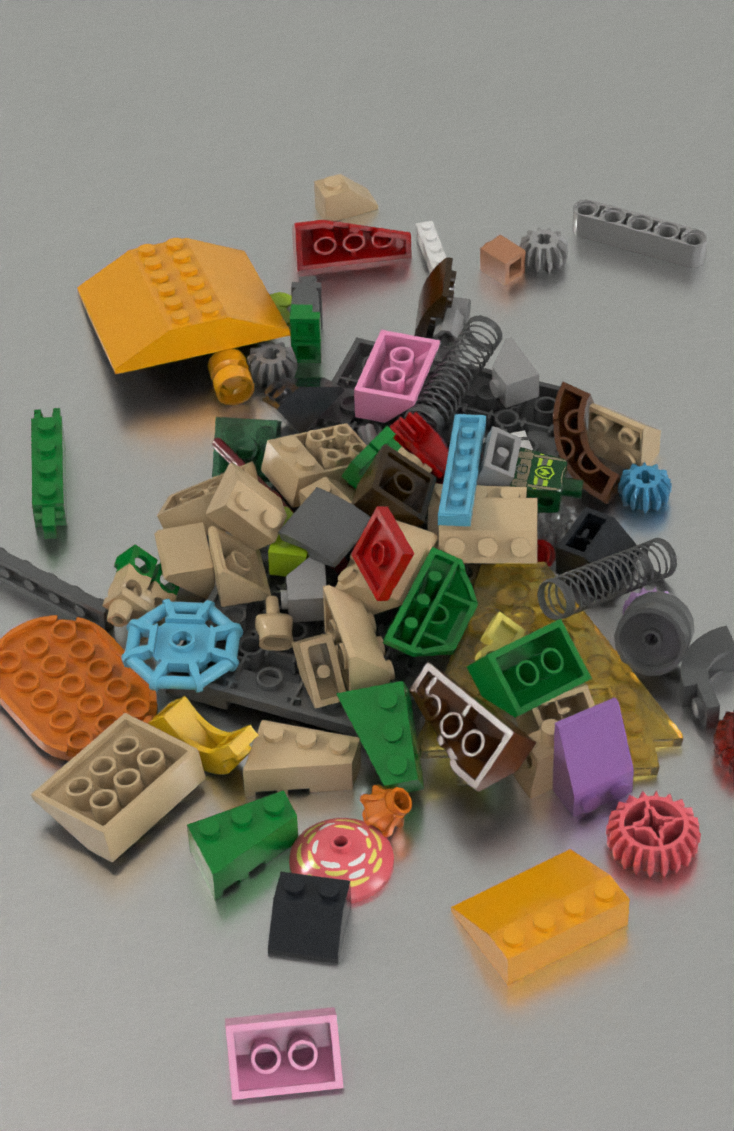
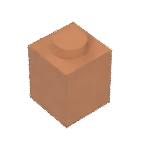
(502, 260)

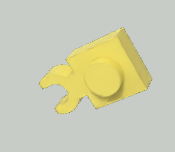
(499, 633)

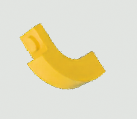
(218, 749)

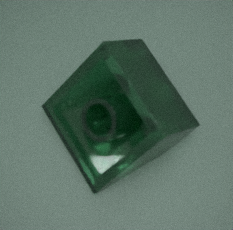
(246, 439)

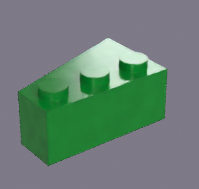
(387, 731)
(241, 839)

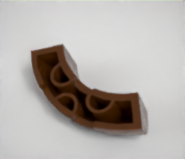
(573, 445)

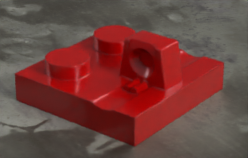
(382, 553)

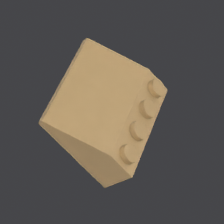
(120, 785)

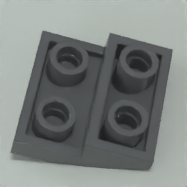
(325, 527)

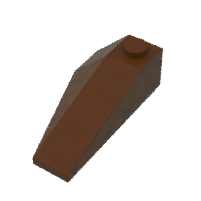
(474, 735)

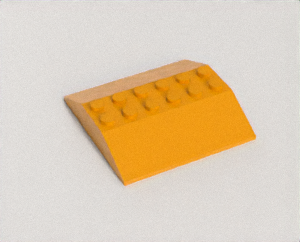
(178, 304)

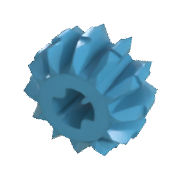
(644, 487)

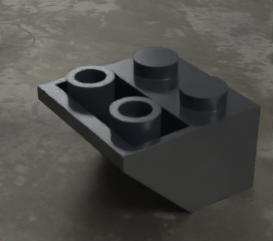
(591, 539)

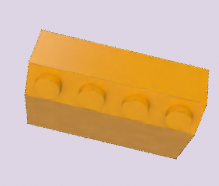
(543, 914)

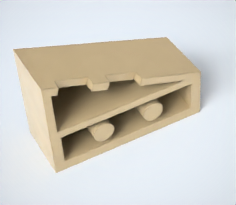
(300, 758)

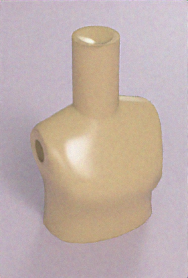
(274, 627)

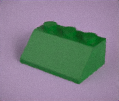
(530, 670)

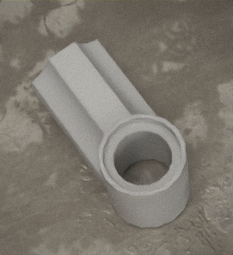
(452, 322)

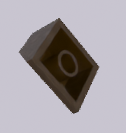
(395, 484)

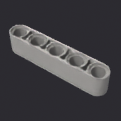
(639, 233)

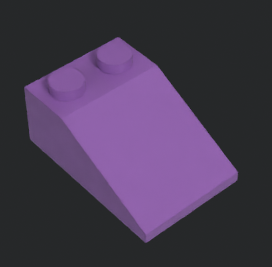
(592, 758)

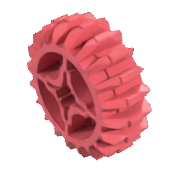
(653, 834)

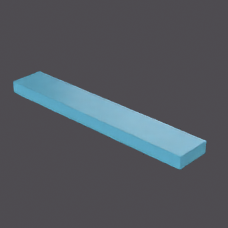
(462, 470)

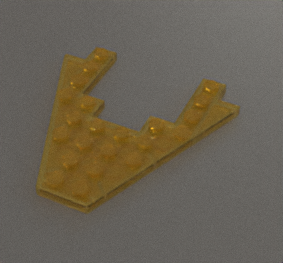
(513, 592)

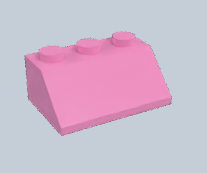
(393, 375)
(284, 1053)

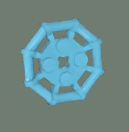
(187, 623)

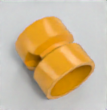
(230, 377)

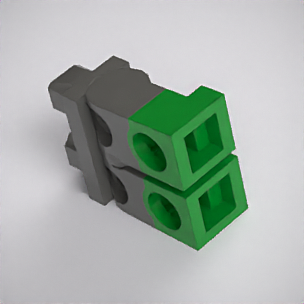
(306, 320)

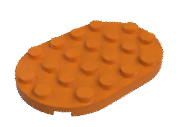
(68, 683)

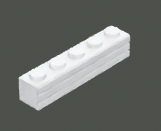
(430, 245)

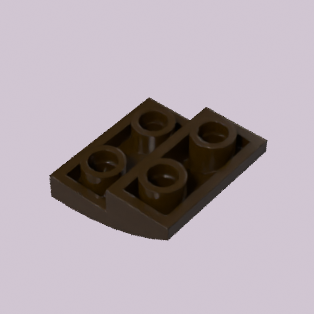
(435, 296)

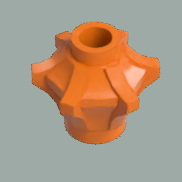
(385, 808)

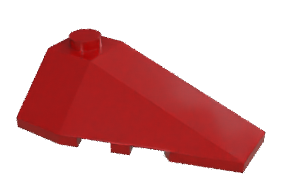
(337, 244)

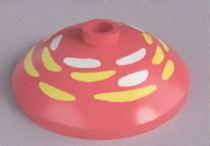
(363, 859)

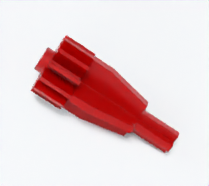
(423, 441)

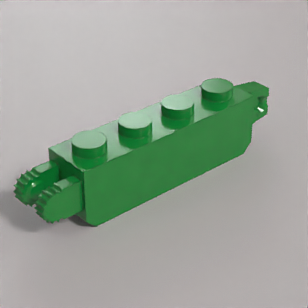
(48, 472)

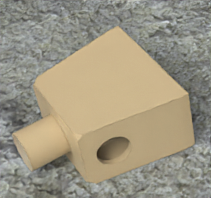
(537, 770)

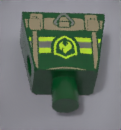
(545, 479)

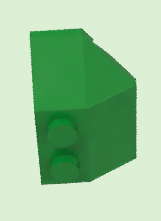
(434, 608)

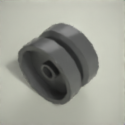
(654, 633)

